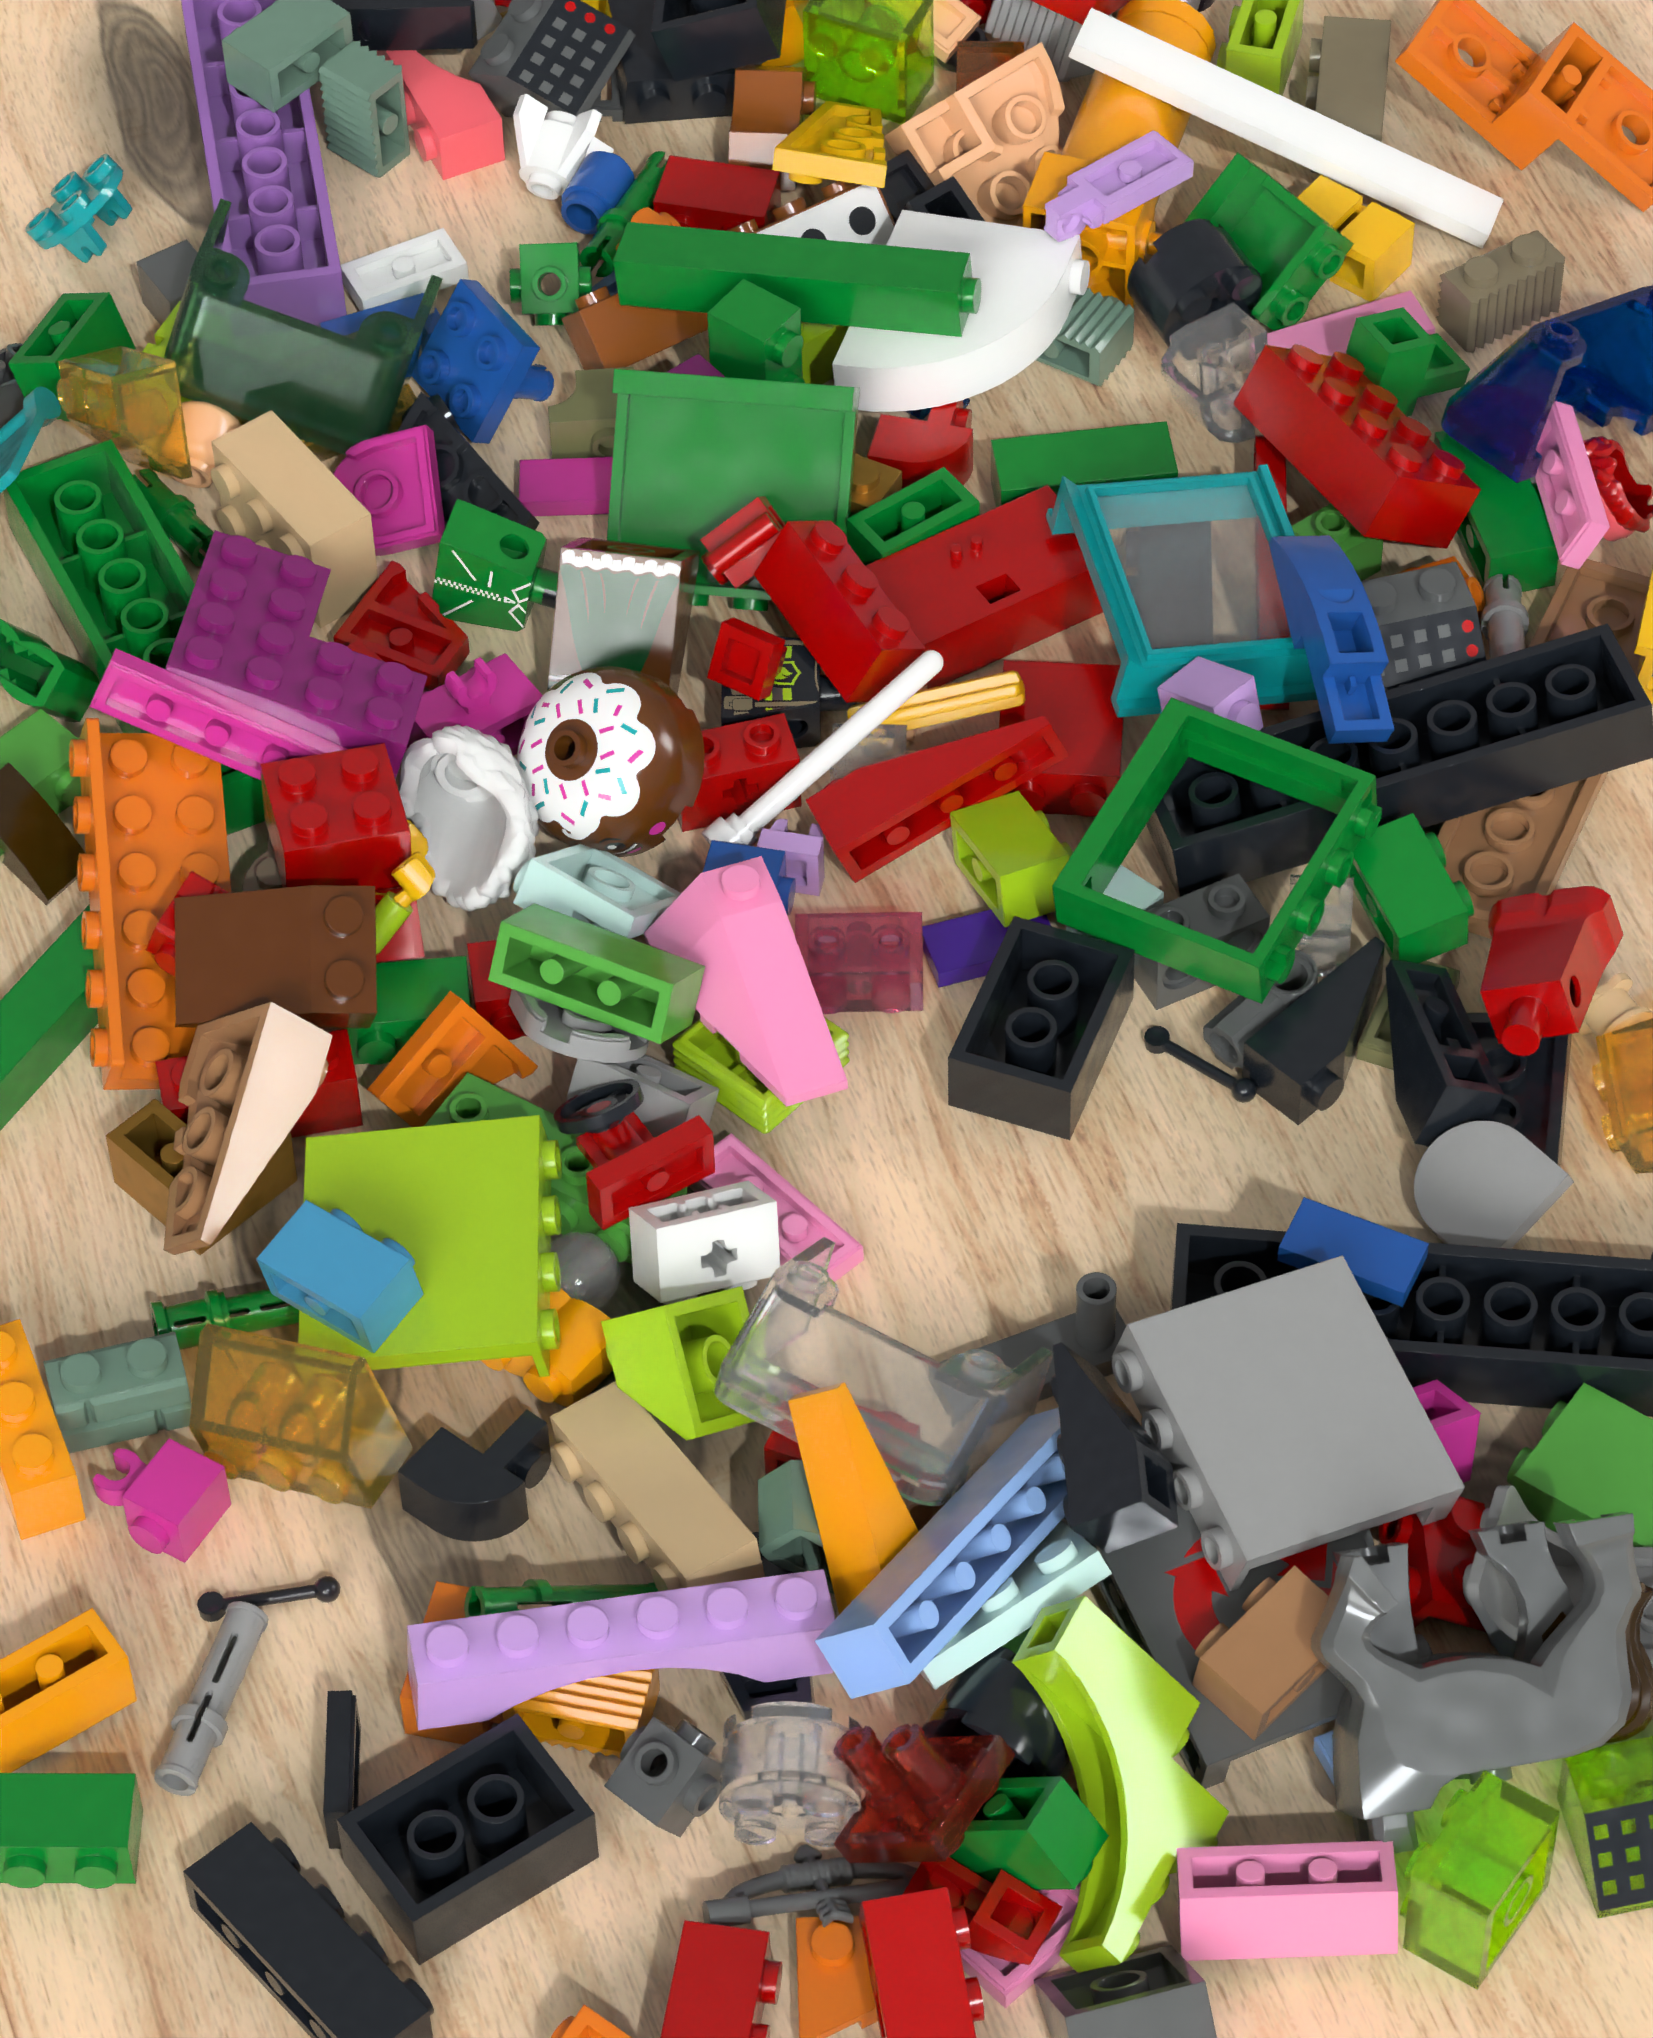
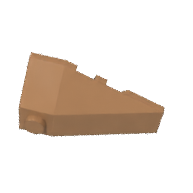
(244, 1094)

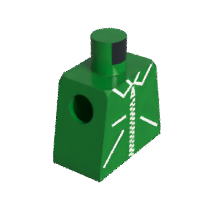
(491, 570)

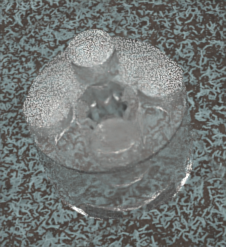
(784, 1775)

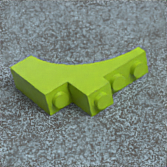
(1121, 1731)

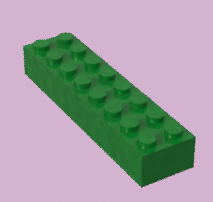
(111, 575)

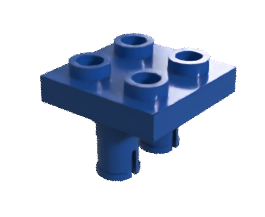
(480, 362)

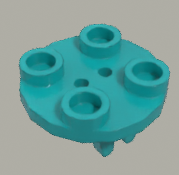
(76, 203)

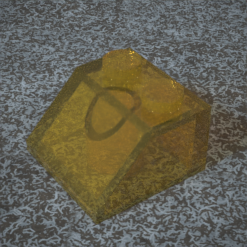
(131, 401)

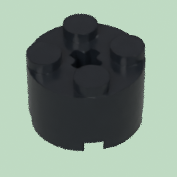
(1193, 276)
(1000, 1700)

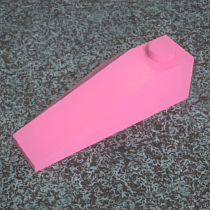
(753, 979)

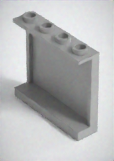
(1284, 1417)

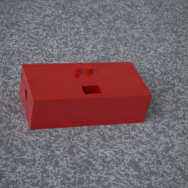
(990, 585)

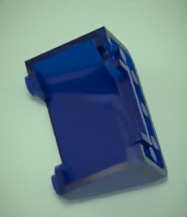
(1586, 359)

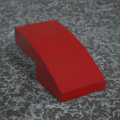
(1002, 1916)

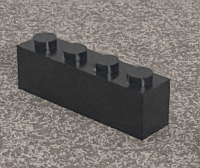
(300, 1944)

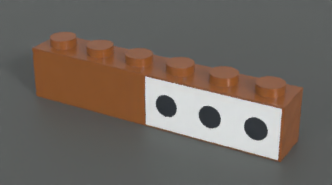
(623, 334)

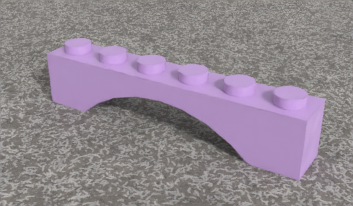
(494, 1661)

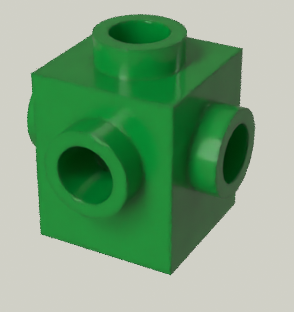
(535, 264)

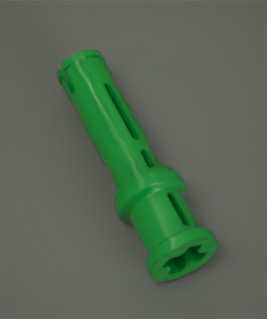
(216, 1310)

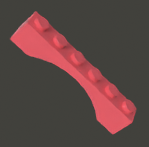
(449, 116)

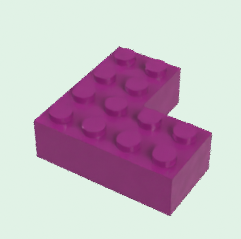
(253, 643)

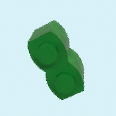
(43, 676)

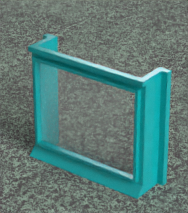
(1187, 577)

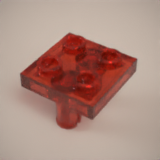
(916, 1792)

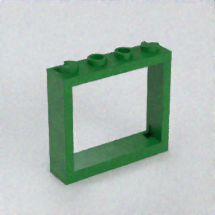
(1250, 754)

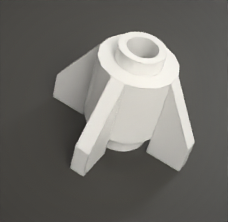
(553, 146)

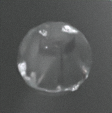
(587, 1267)

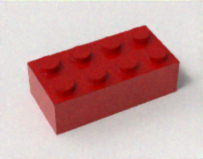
(1357, 446)

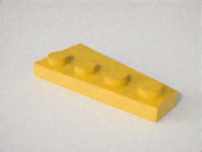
(835, 144)

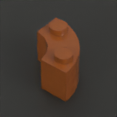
(765, 111)

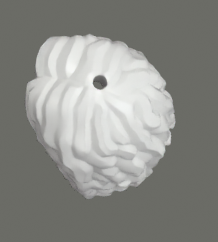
(472, 810)

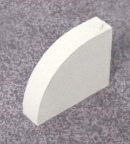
(1023, 306)

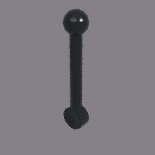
(1158, 1041)
(213, 1605)

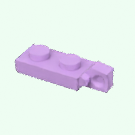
(1116, 185)

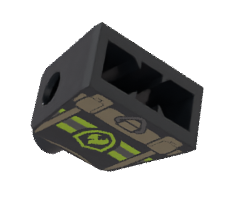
(796, 692)

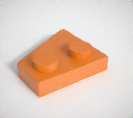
(439, 1056)
(832, 1978)

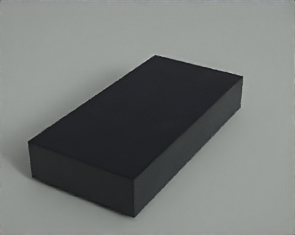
(341, 1761)

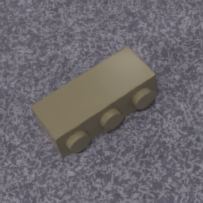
(1351, 73)

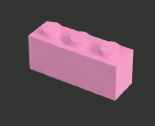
(1287, 1900)

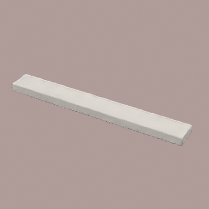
(1286, 128)

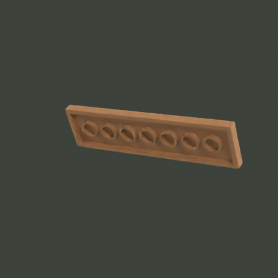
(1529, 840)

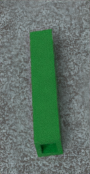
(825, 278)
(44, 1019)

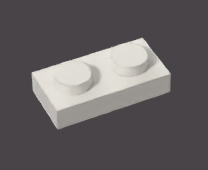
(403, 270)

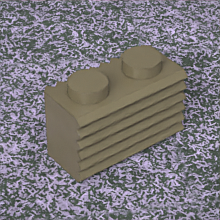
(1501, 291)

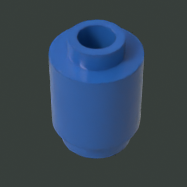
(594, 189)

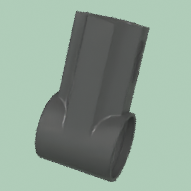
(1246, 1017)

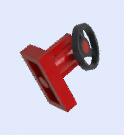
(625, 1156)

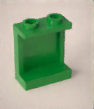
(1278, 235)

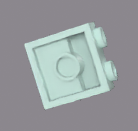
(594, 889)

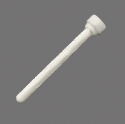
(744, 827)

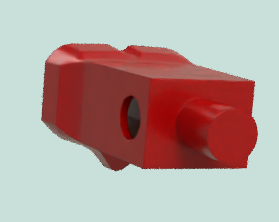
(1546, 963)

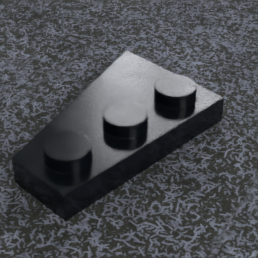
(463, 471)

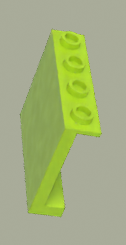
(474, 1218)

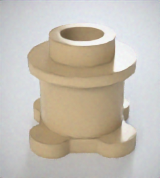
(1613, 1008)

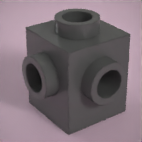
(668, 1774)

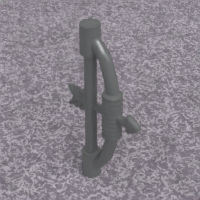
(809, 1874)

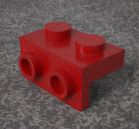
(1438, 1562)

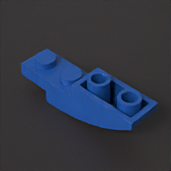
(1340, 635)

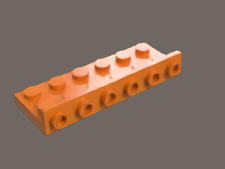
(146, 824)

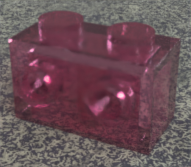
(863, 960)

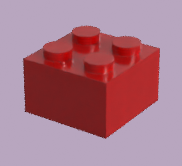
(336, 818)

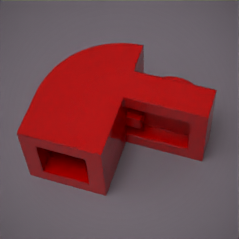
(927, 445)

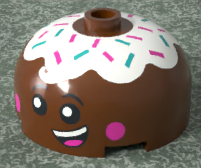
(611, 759)

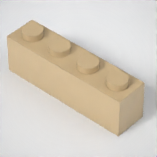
(651, 1493)

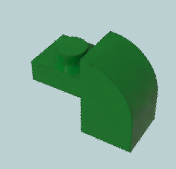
(1405, 357)

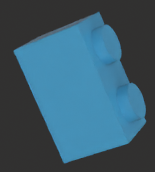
(341, 1275)

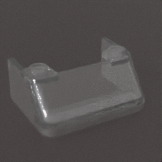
(924, 1415)

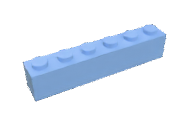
(951, 1564)

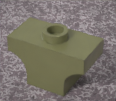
(586, 420)

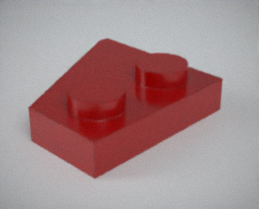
(406, 628)

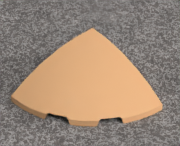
(991, 134)

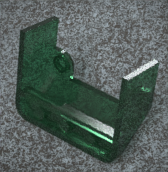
(263, 360)

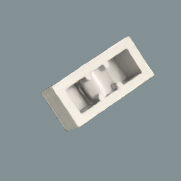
(704, 1242)

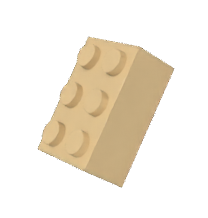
(295, 505)

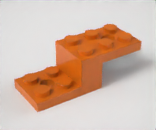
(1531, 100)

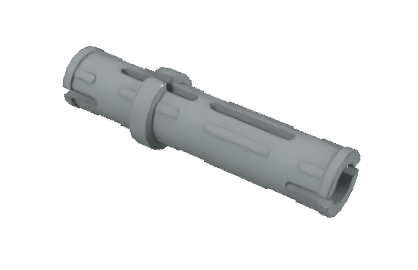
(1504, 617)
(202, 1721)

